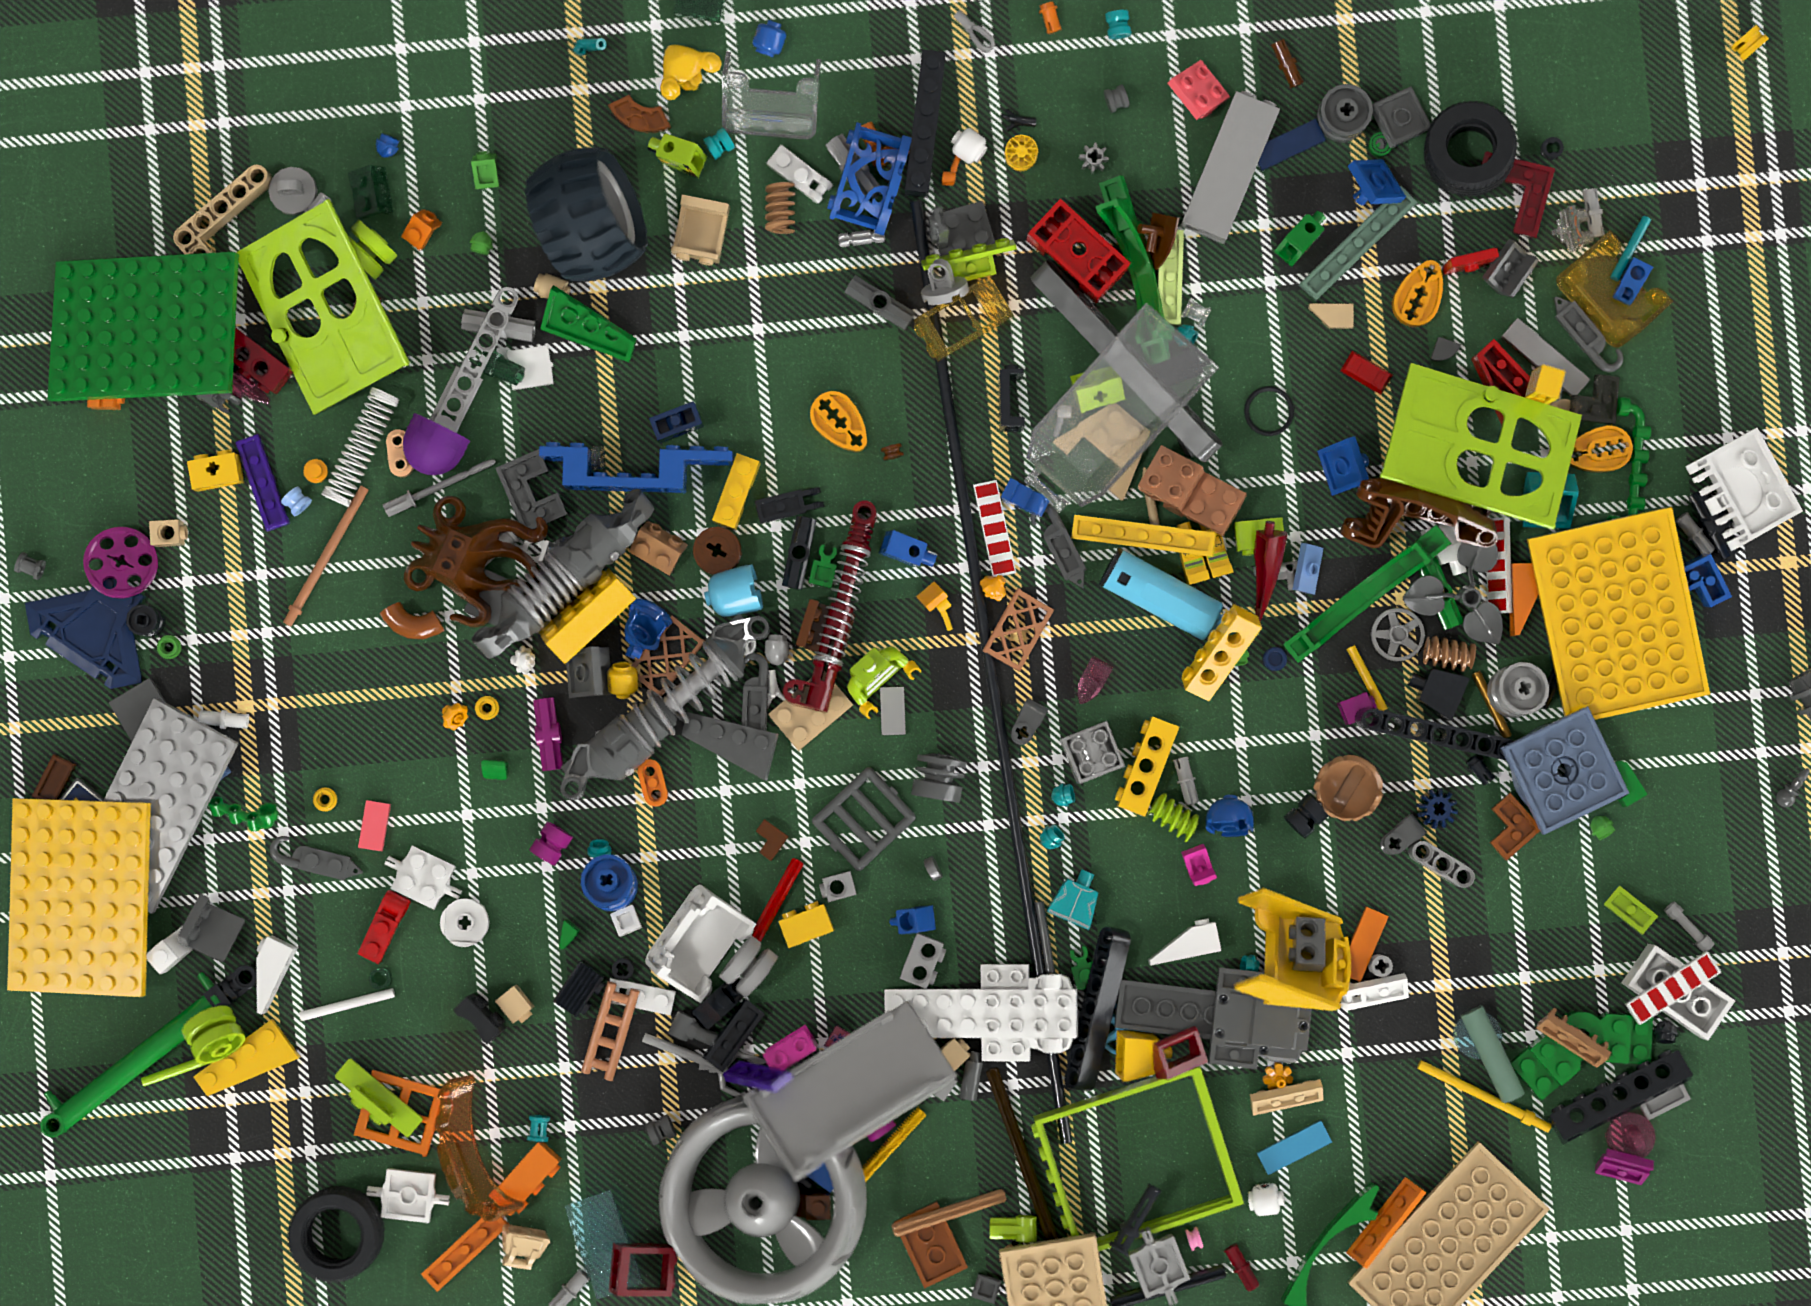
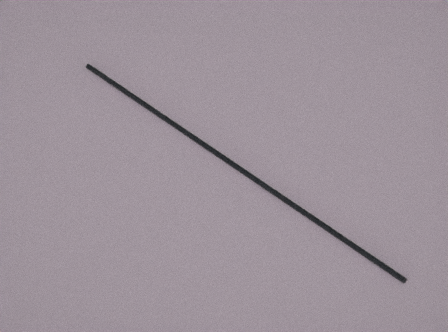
(990, 667)

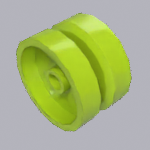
(370, 247)
(213, 1034)

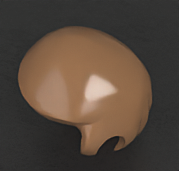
(1349, 787)

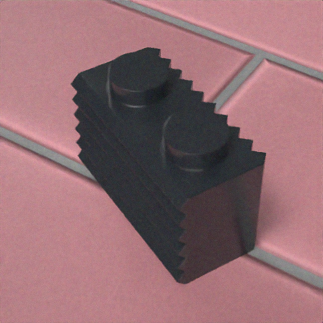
(579, 989)

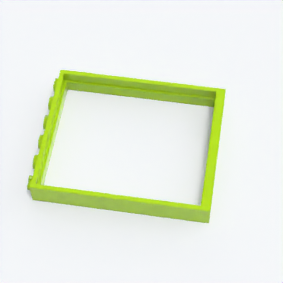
(1165, 1222)

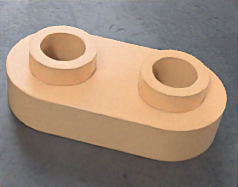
(396, 454)

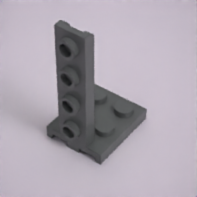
(960, 228)

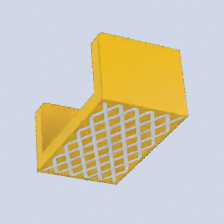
(1545, 384)

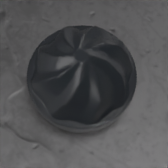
(1665, 1032)

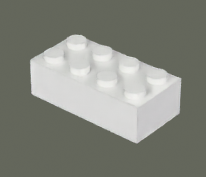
(1697, 1011)

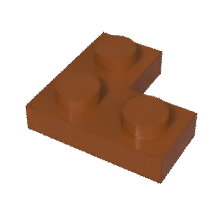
(1519, 828)

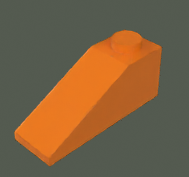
(1523, 595)

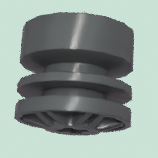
(938, 778)

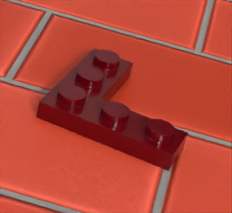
(1537, 183)

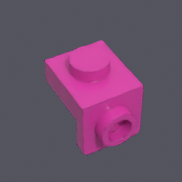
(1198, 865)

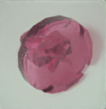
(1631, 1135)

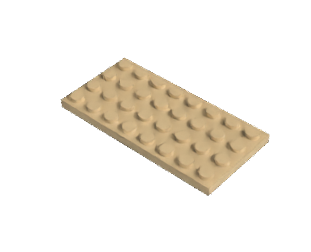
(1452, 1236)

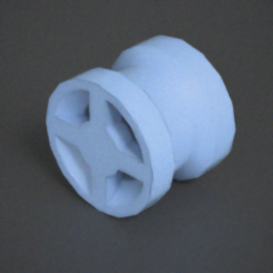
(296, 501)

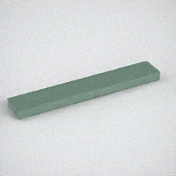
(1355, 246)

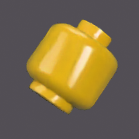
(622, 680)

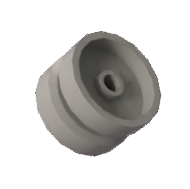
(1518, 690)
(746, 964)

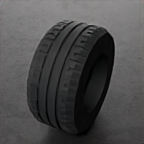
(1477, 118)

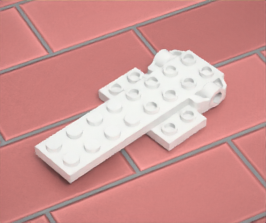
(1006, 1013)

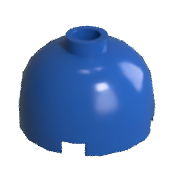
(1230, 816)

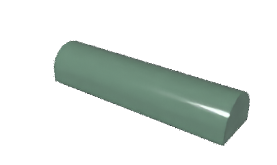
(1492, 1054)

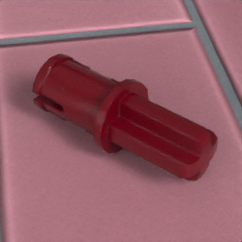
(1241, 1267)

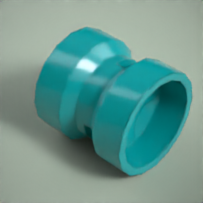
(1118, 24)
(714, 146)

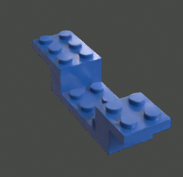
(672, 468)

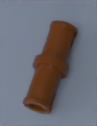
(1287, 63)

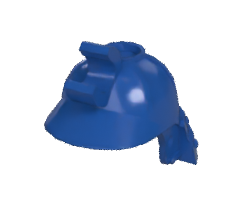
(644, 627)

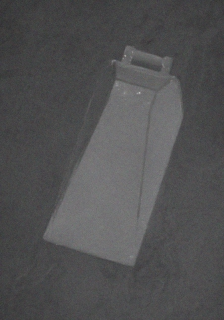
(1116, 409)

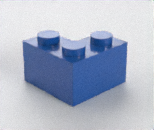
(1707, 580)

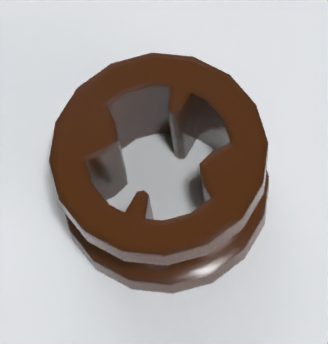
(892, 452)

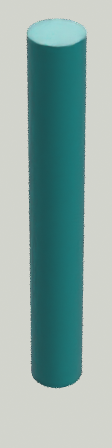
(1630, 248)

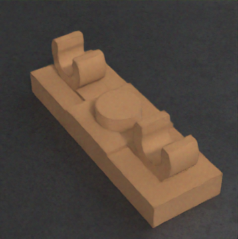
(1573, 1039)

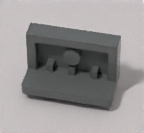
(1510, 269)

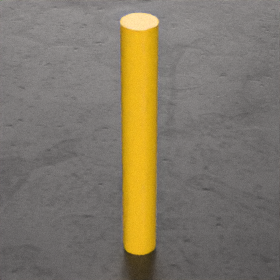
(1366, 677)

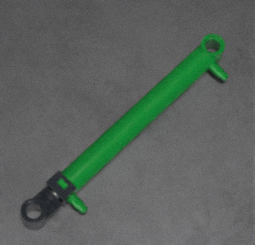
(144, 1054)

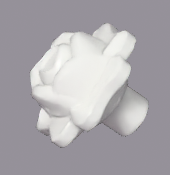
(524, 660)

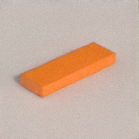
(1365, 940)

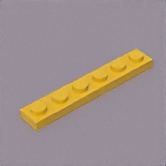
(1144, 535)

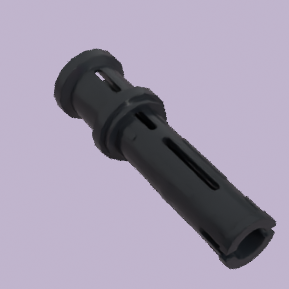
(1132, 1232)

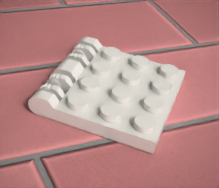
(1747, 486)

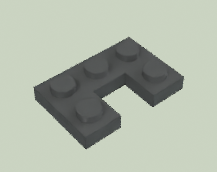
(515, 480)

